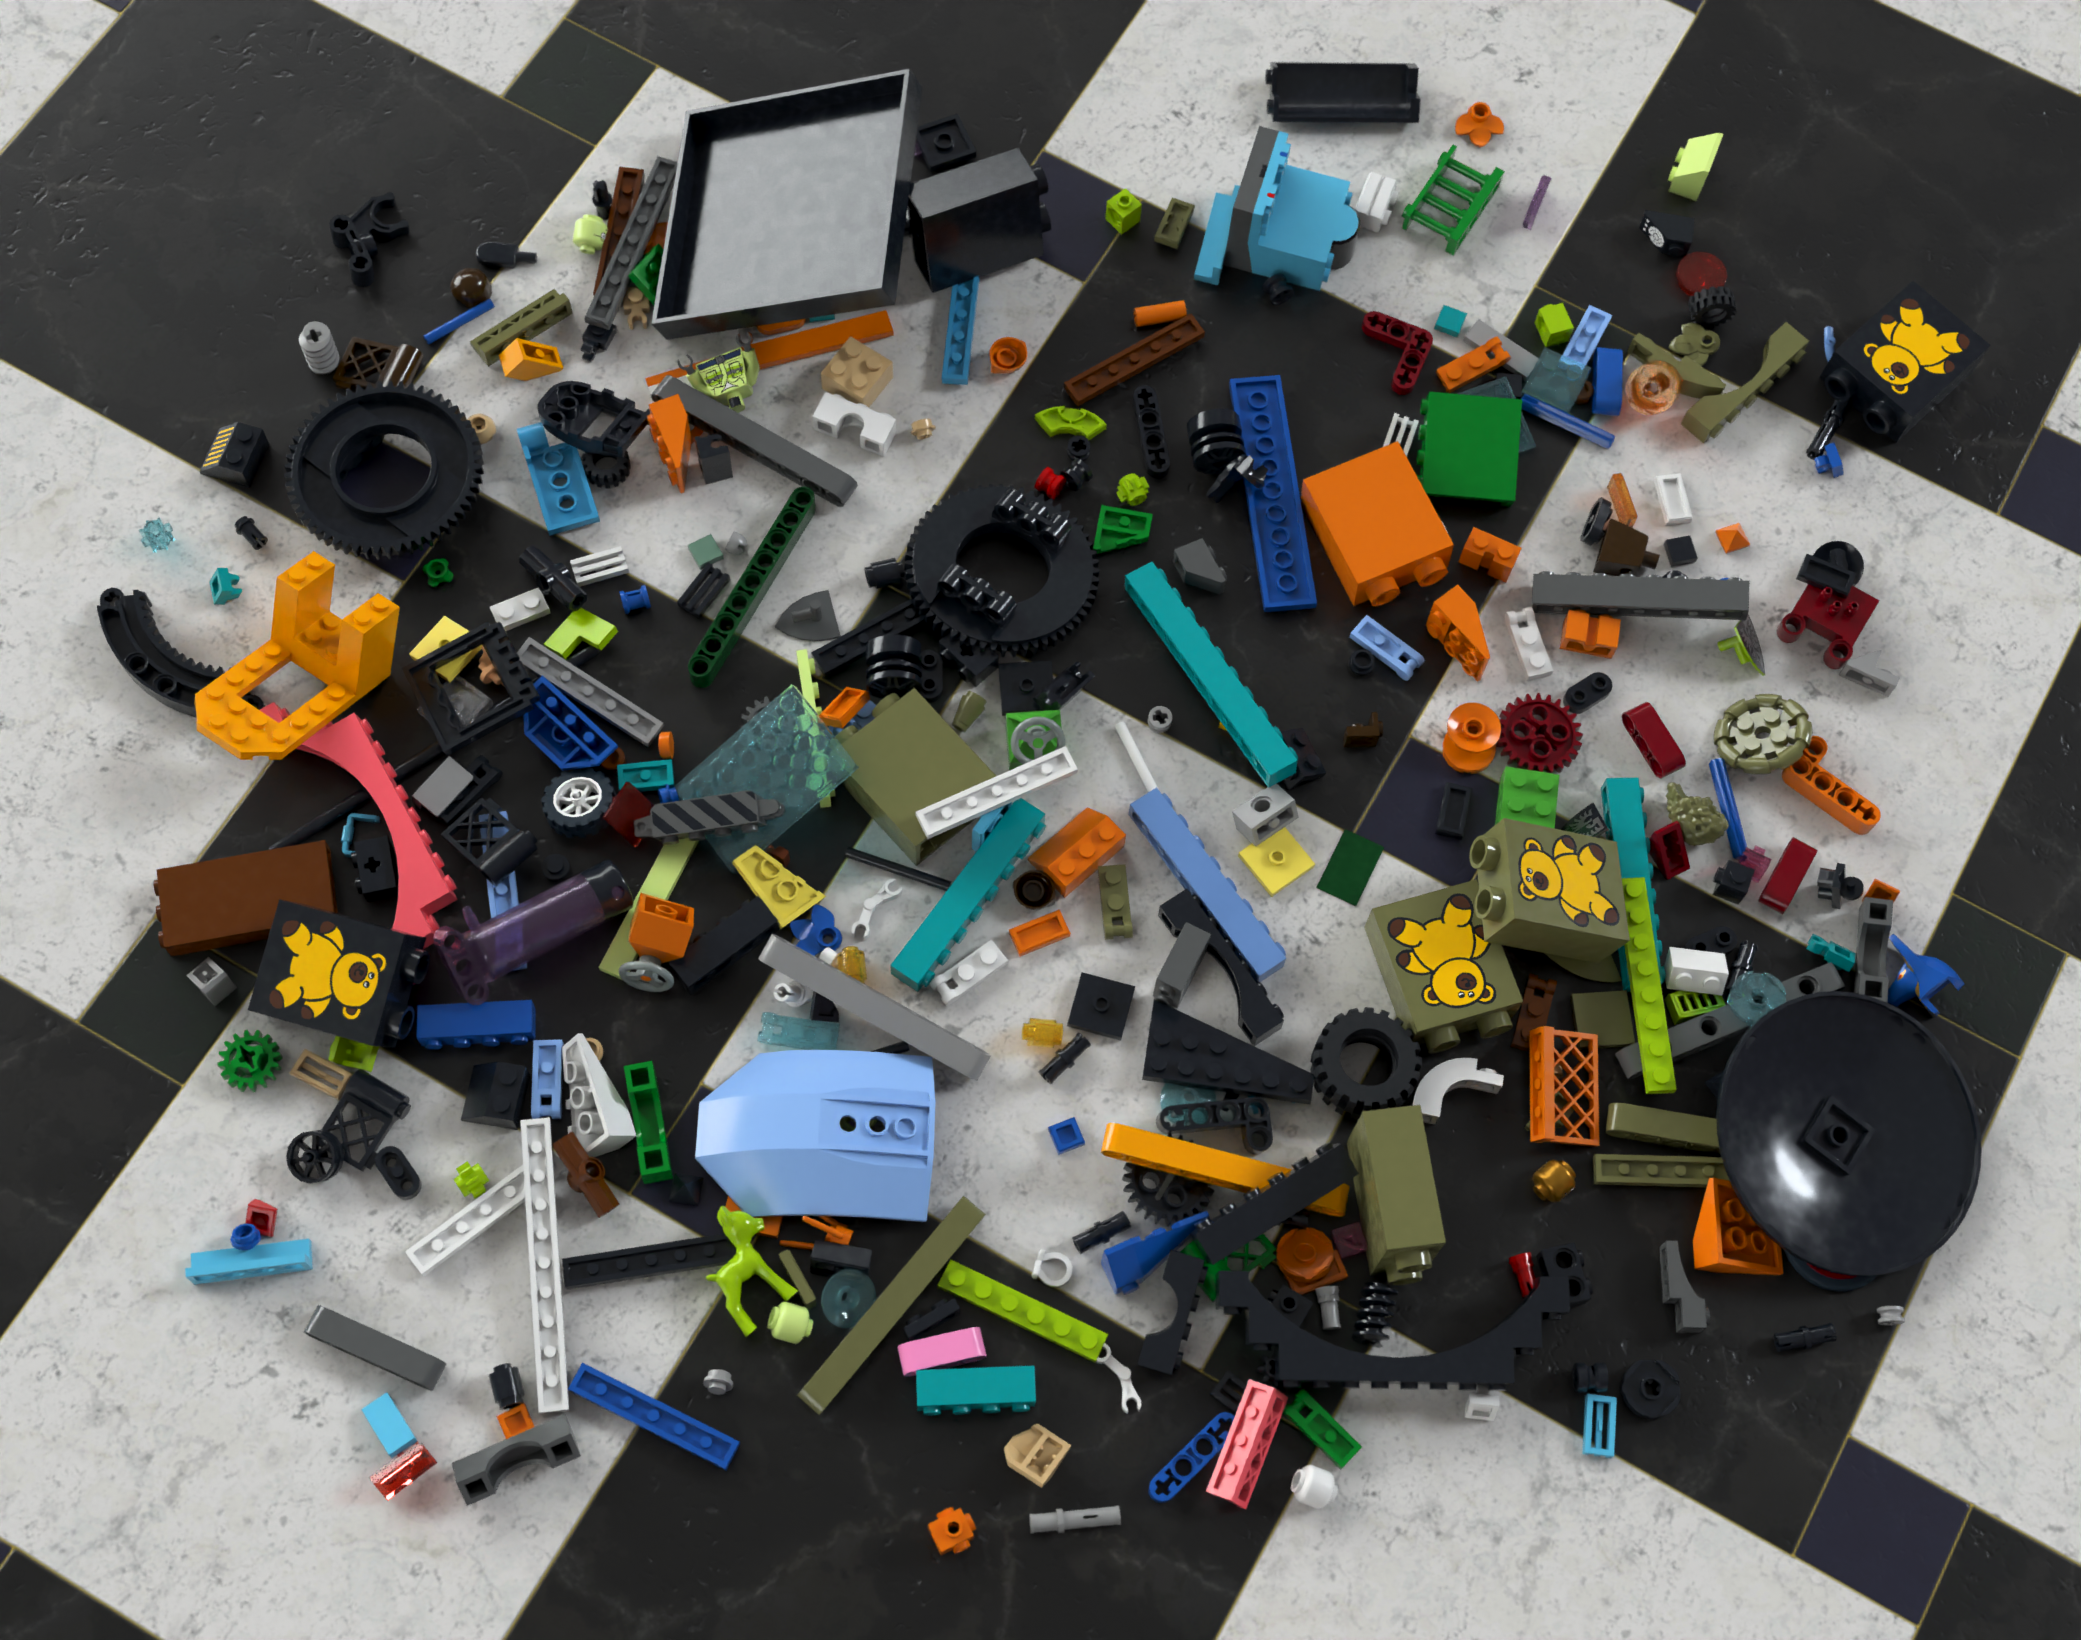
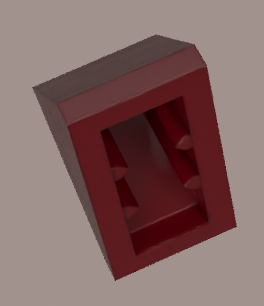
(1669, 850)

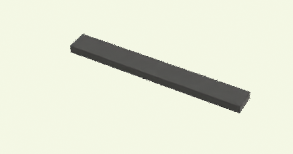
(632, 244)

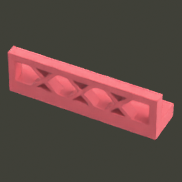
(1247, 1443)

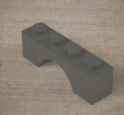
(1871, 950)
(483, 1471)

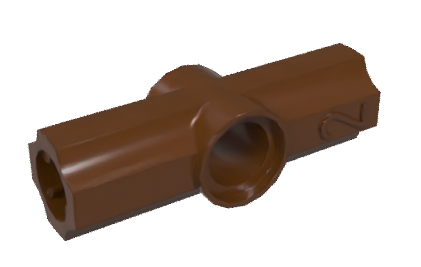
(585, 1174)

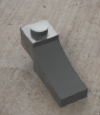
(1689, 1310)

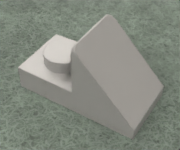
(1863, 672)

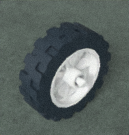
(578, 785)

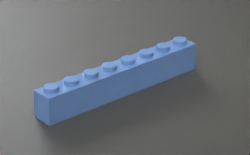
(1202, 876)

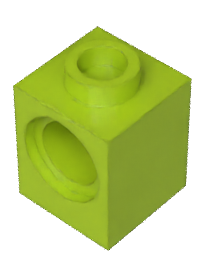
(1123, 211)
(1553, 324)

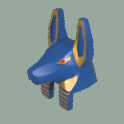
(1920, 977)

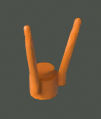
(836, 1233)

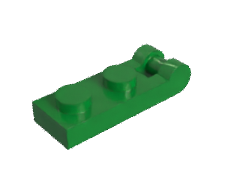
(1322, 1429)

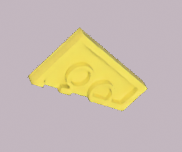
(777, 887)

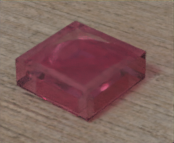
(1349, 1240)

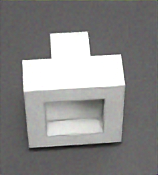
(1481, 1404)

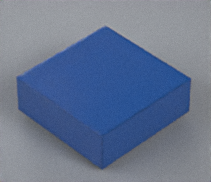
(1066, 1135)

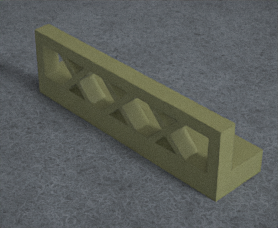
(523, 325)

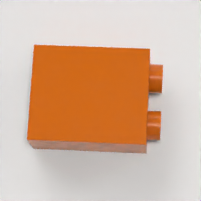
(1377, 525)

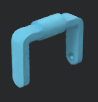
(348, 830)

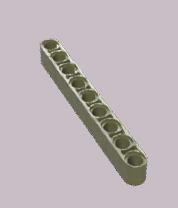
(890, 1305)

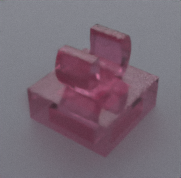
(1756, 860)

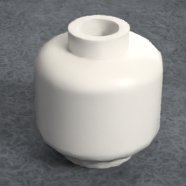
(1314, 1486)

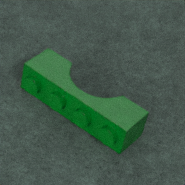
(648, 1122)

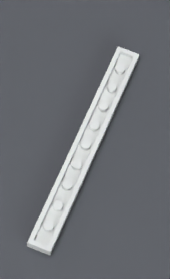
(544, 1266)

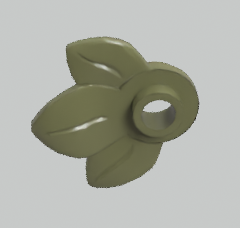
(1692, 344)

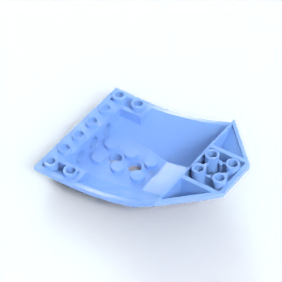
(779, 1141)

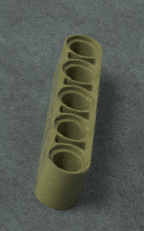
(1662, 1127)

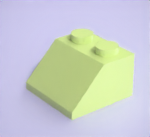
(1694, 165)

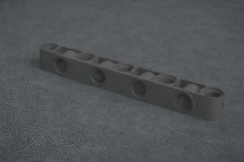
(1724, 1024)

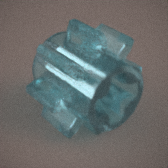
(156, 535)

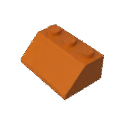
(1078, 850)

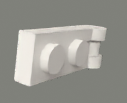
(1528, 644)
(969, 972)

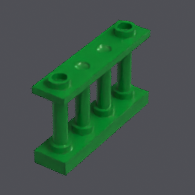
(1465, 218)

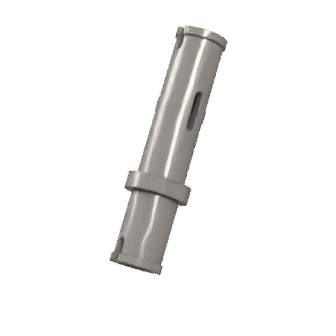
(1074, 1519)

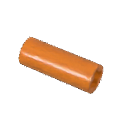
(1159, 313)

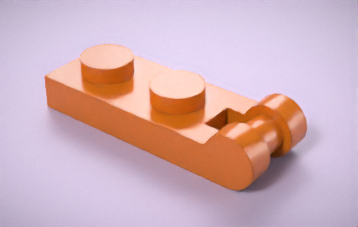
(1472, 365)

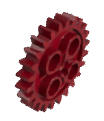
(1554, 721)

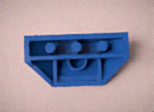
(565, 731)

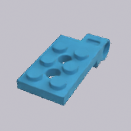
(545, 467)

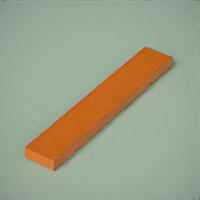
(822, 339)

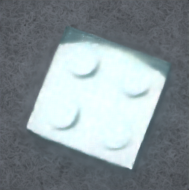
(1556, 380)

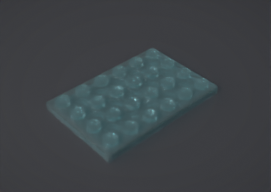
(780, 756)

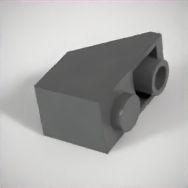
(1198, 567)

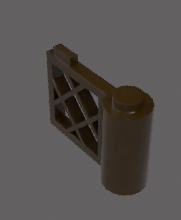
(398, 367)

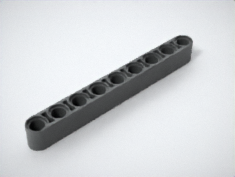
(759, 443)

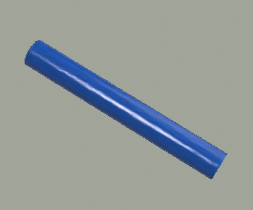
(458, 321)

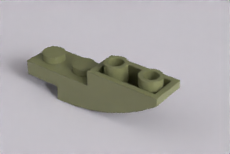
(1695, 379)

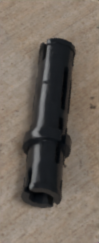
(1832, 420)

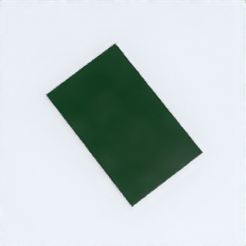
(1350, 867)

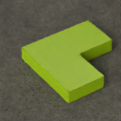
(577, 628)

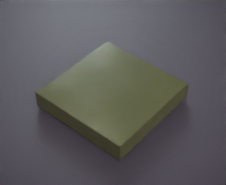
(1603, 1015)

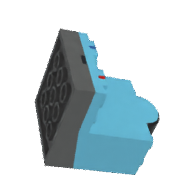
(1290, 218)

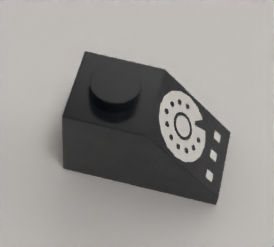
(1668, 232)

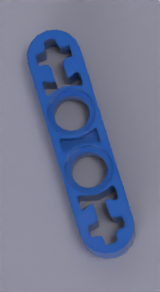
(1190, 1454)

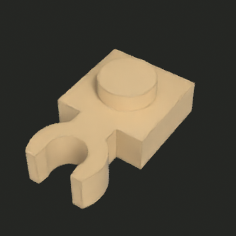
(636, 306)

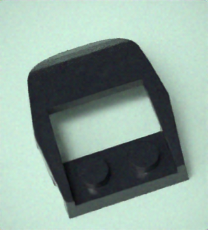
(573, 406)

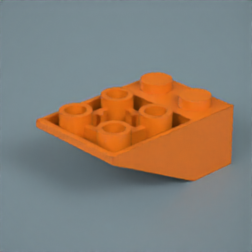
(672, 433)
(1459, 629)

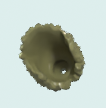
(1696, 815)

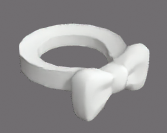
(1037, 1272)

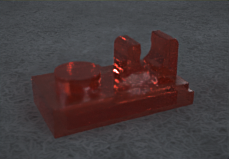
(403, 1470)

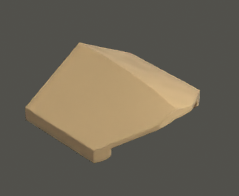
(1036, 1454)

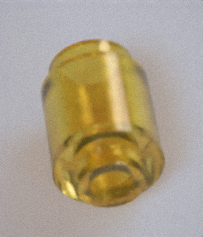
(853, 963)
(1042, 1032)

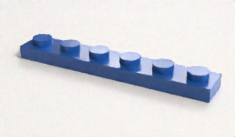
(654, 1416)

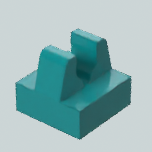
(222, 588)

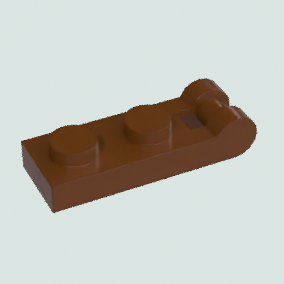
(1533, 1010)

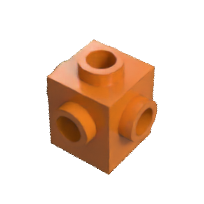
(944, 1539)

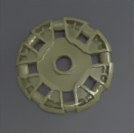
(1767, 721)

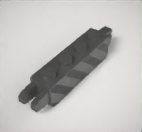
(708, 816)

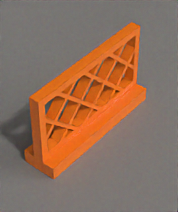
(1543, 1110)

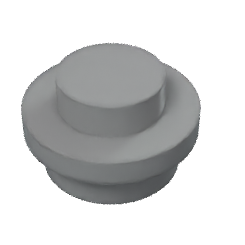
(718, 1381)

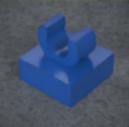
(1830, 461)

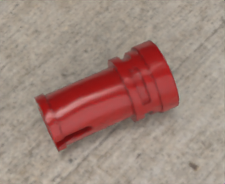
(1523, 1266)

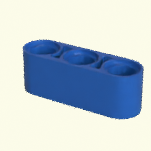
(1607, 381)

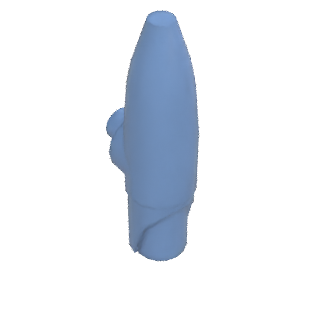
(1829, 342)

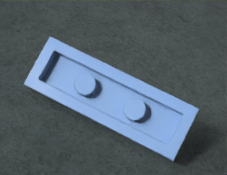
(1587, 335)

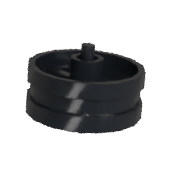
(315, 1156)

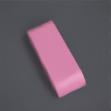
(942, 1351)

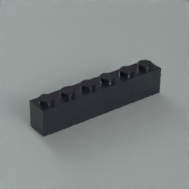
(1273, 1203)

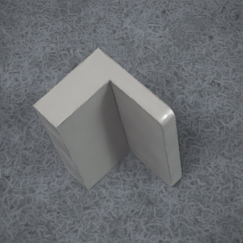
(442, 787)

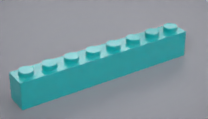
(1626, 824)
(968, 894)

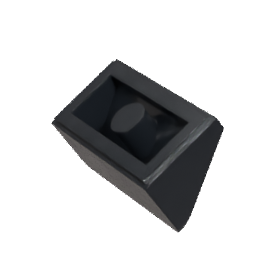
(831, 1258)

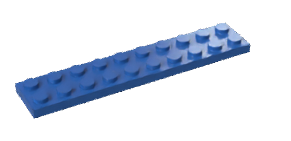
(1276, 508)

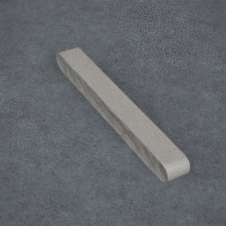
(874, 1007)

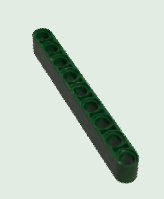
(752, 597)

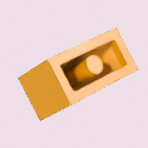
(529, 360)

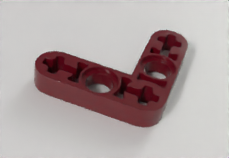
(1408, 342)

